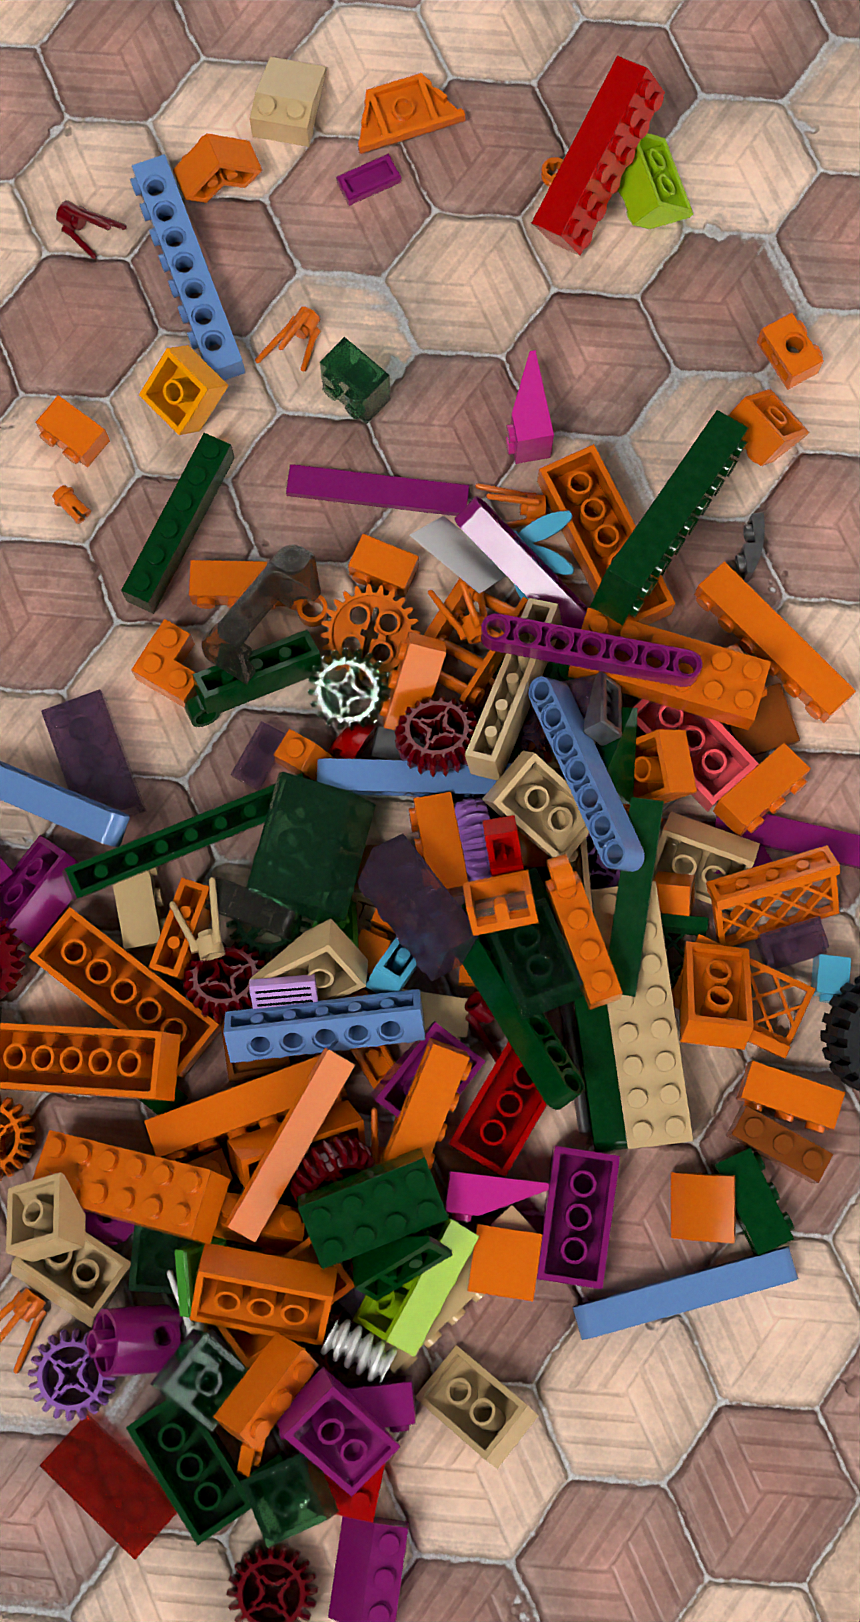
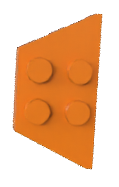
(404, 111)

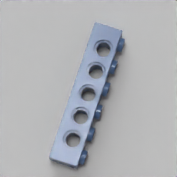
(324, 1024)

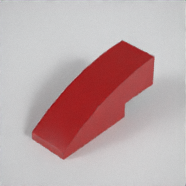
(503, 845)

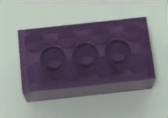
(93, 752)
(417, 907)

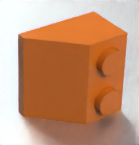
(770, 426)

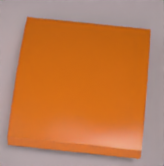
(703, 1207)

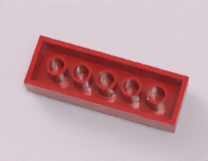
(599, 155)

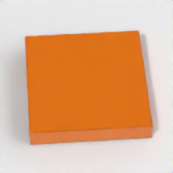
(505, 1262)

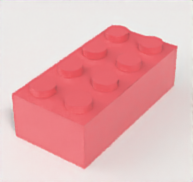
(715, 754)

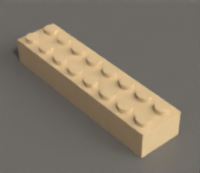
(647, 1038)

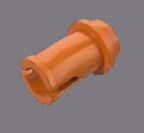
(70, 503)

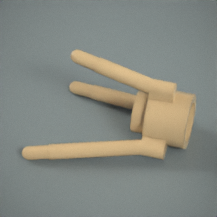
(209, 941)

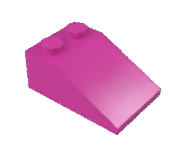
(531, 429)
(482, 1194)

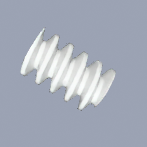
(359, 1350)

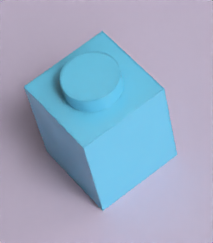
(829, 975)

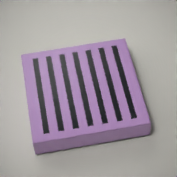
(283, 991)

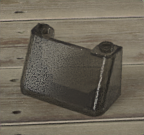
(284, 578)

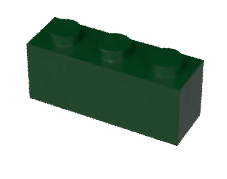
(756, 1202)

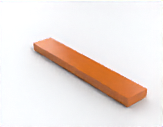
(289, 1145)

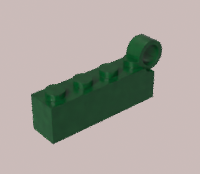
(275, 668)

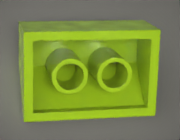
(653, 186)

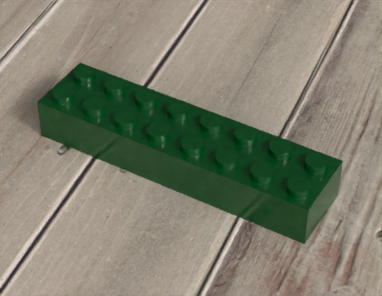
(670, 518)

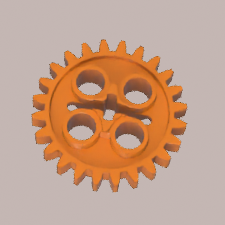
(342, 627)

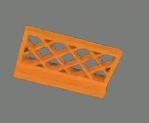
(769, 882)
(760, 1036)

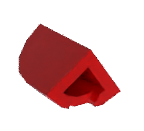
(352, 743)

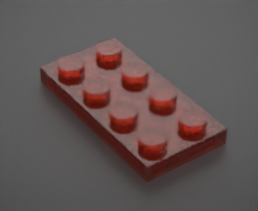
(110, 1486)

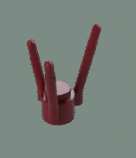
(76, 216)
(480, 1012)

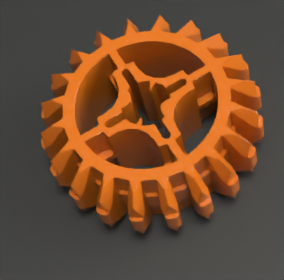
(16, 1123)

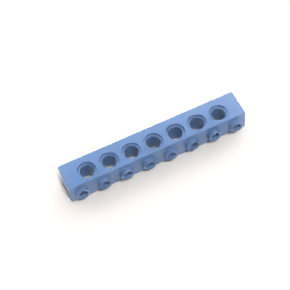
(156, 176)

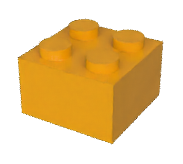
(183, 389)

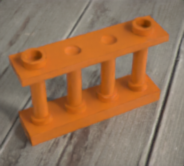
(441, 629)

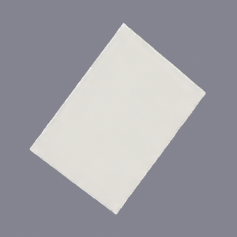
(458, 553)

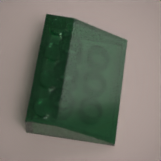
(311, 848)

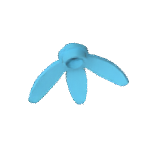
(542, 529)

